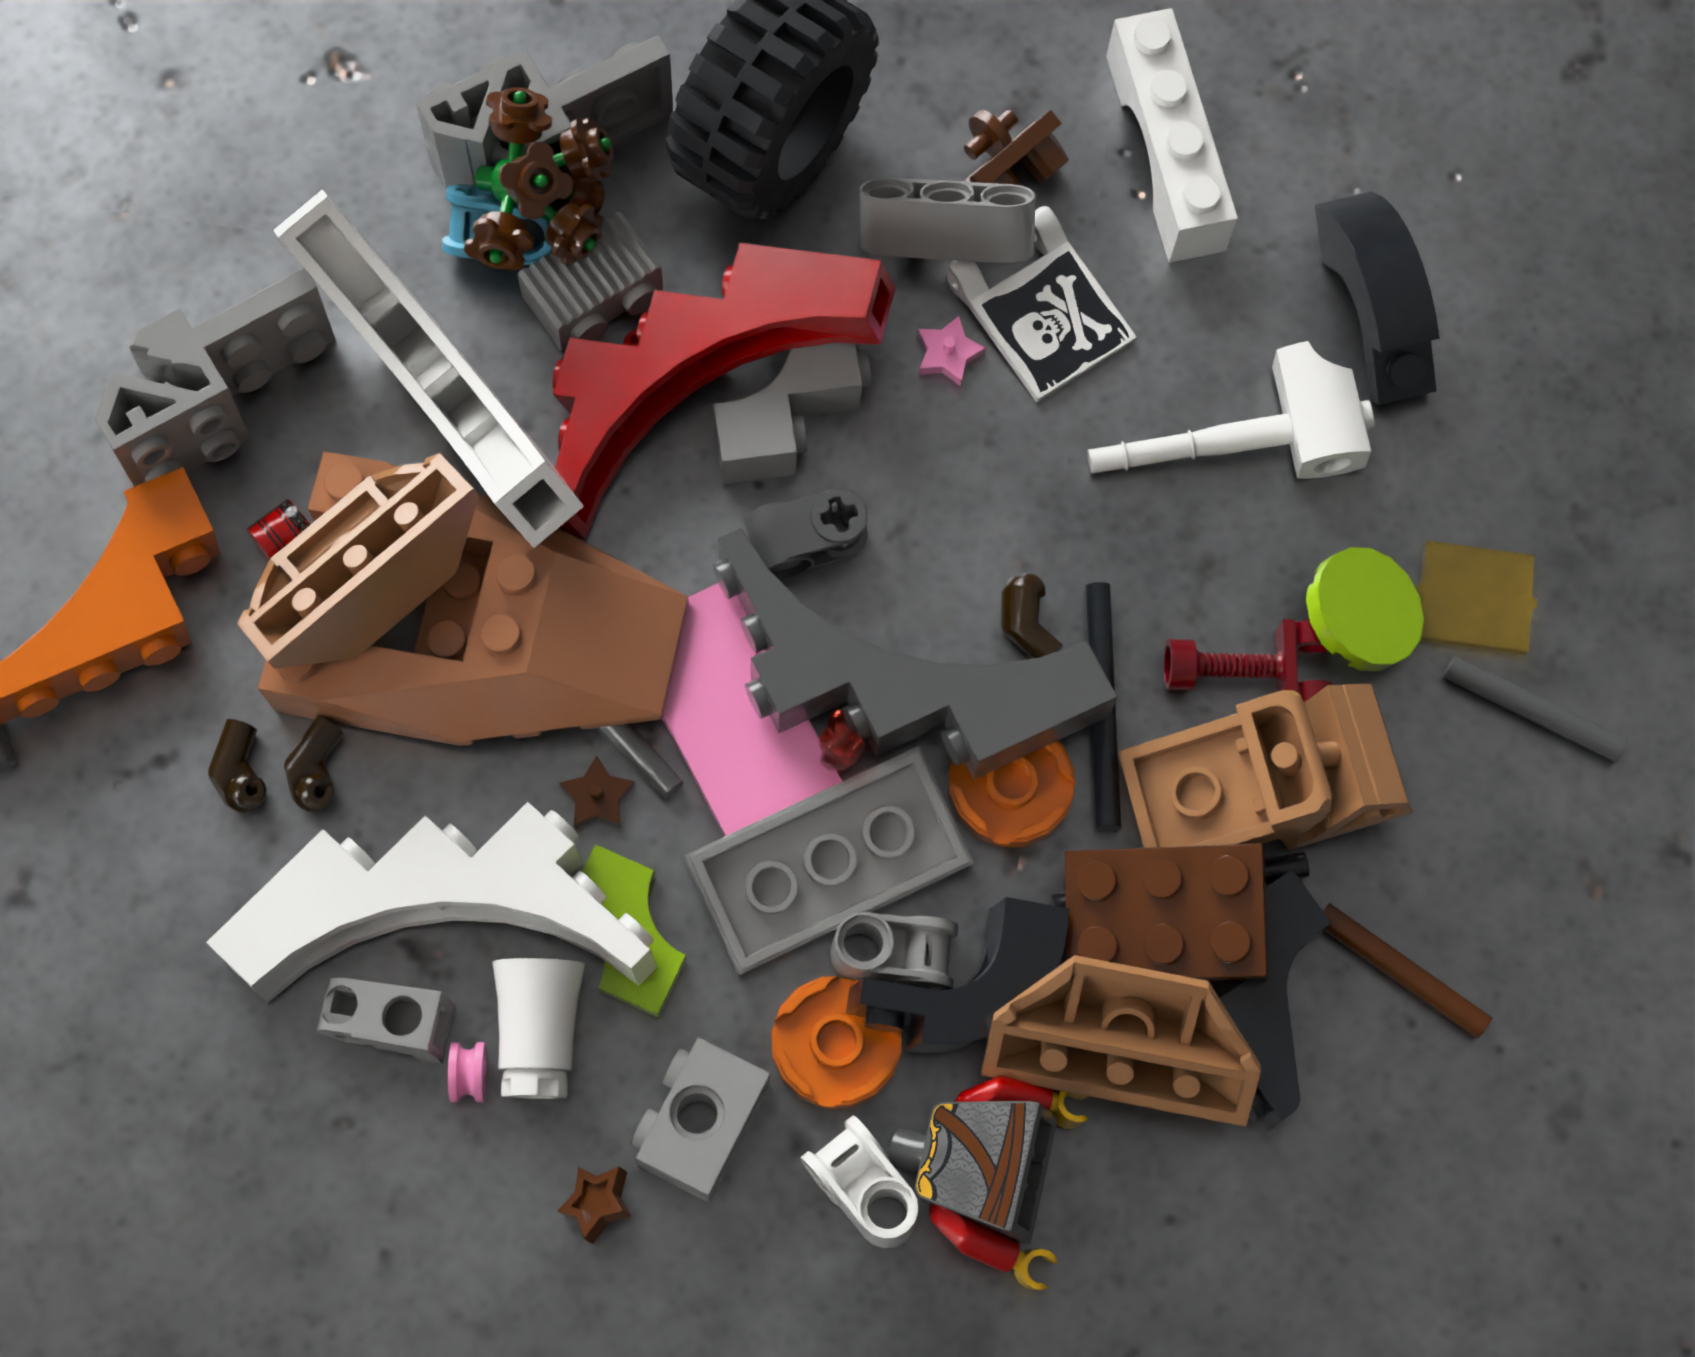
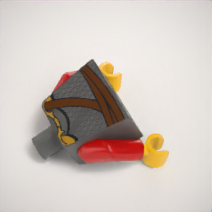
(988, 1168)

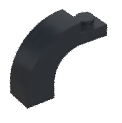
(1390, 289)
(1019, 950)

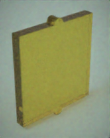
(1476, 597)

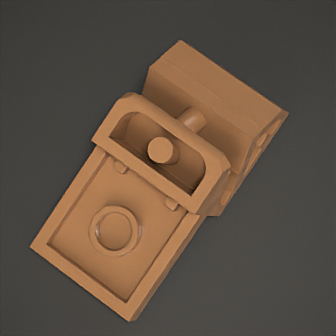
(1270, 773)

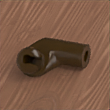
(1021, 616)
(307, 769)
(230, 770)

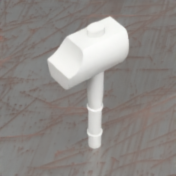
(1318, 420)

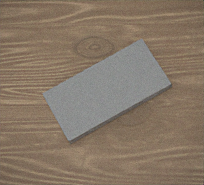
(828, 859)

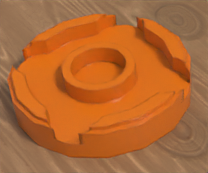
(1016, 801)
(828, 1053)

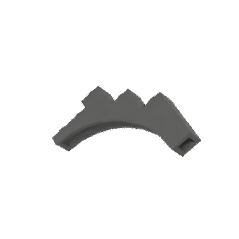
(892, 698)

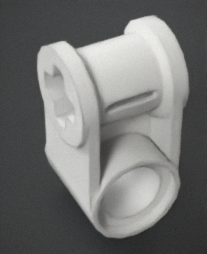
(861, 1181)

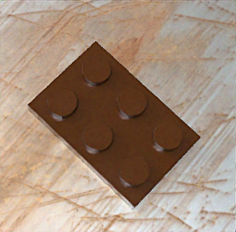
(1171, 909)

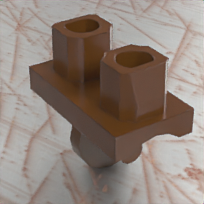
(1033, 146)

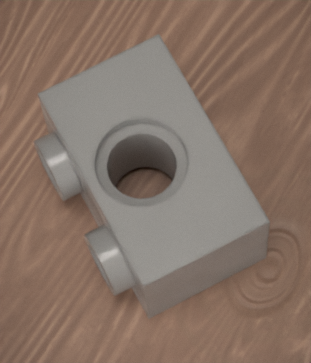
(700, 1160)

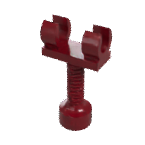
(1186, 664)

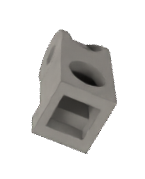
(387, 1017)

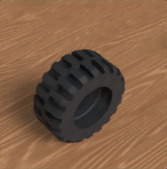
(770, 100)

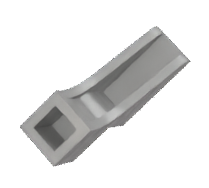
(766, 430)

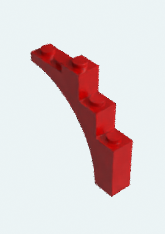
(769, 305)

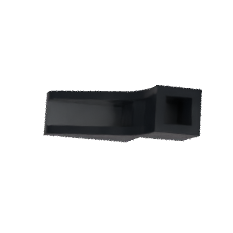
(1262, 1005)

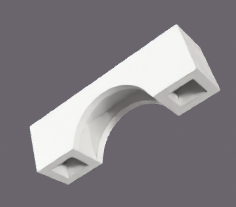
(1187, 176)

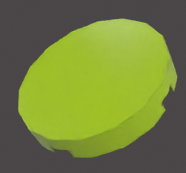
(1365, 609)

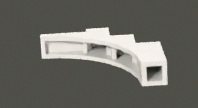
(431, 369)
(432, 875)

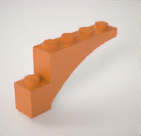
(121, 608)

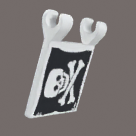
(1048, 316)

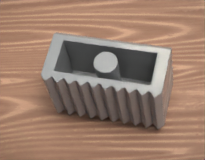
(594, 290)

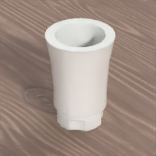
(536, 1024)

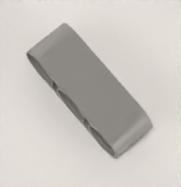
(947, 220)

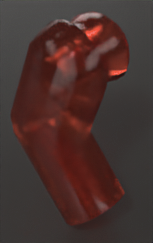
(839, 744)

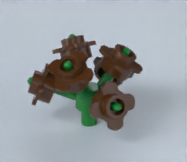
(537, 181)

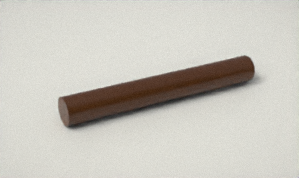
(1406, 972)

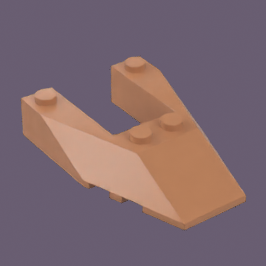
(502, 646)

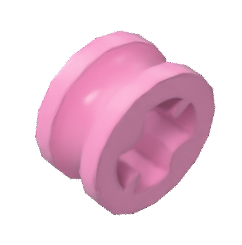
(467, 1072)

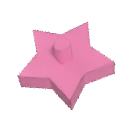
(948, 351)

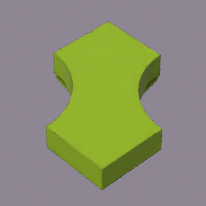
(629, 891)

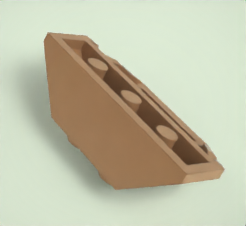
(362, 565)
(1127, 1040)

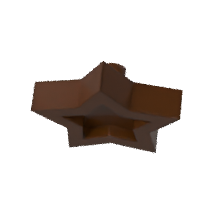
(597, 795)
(596, 1201)

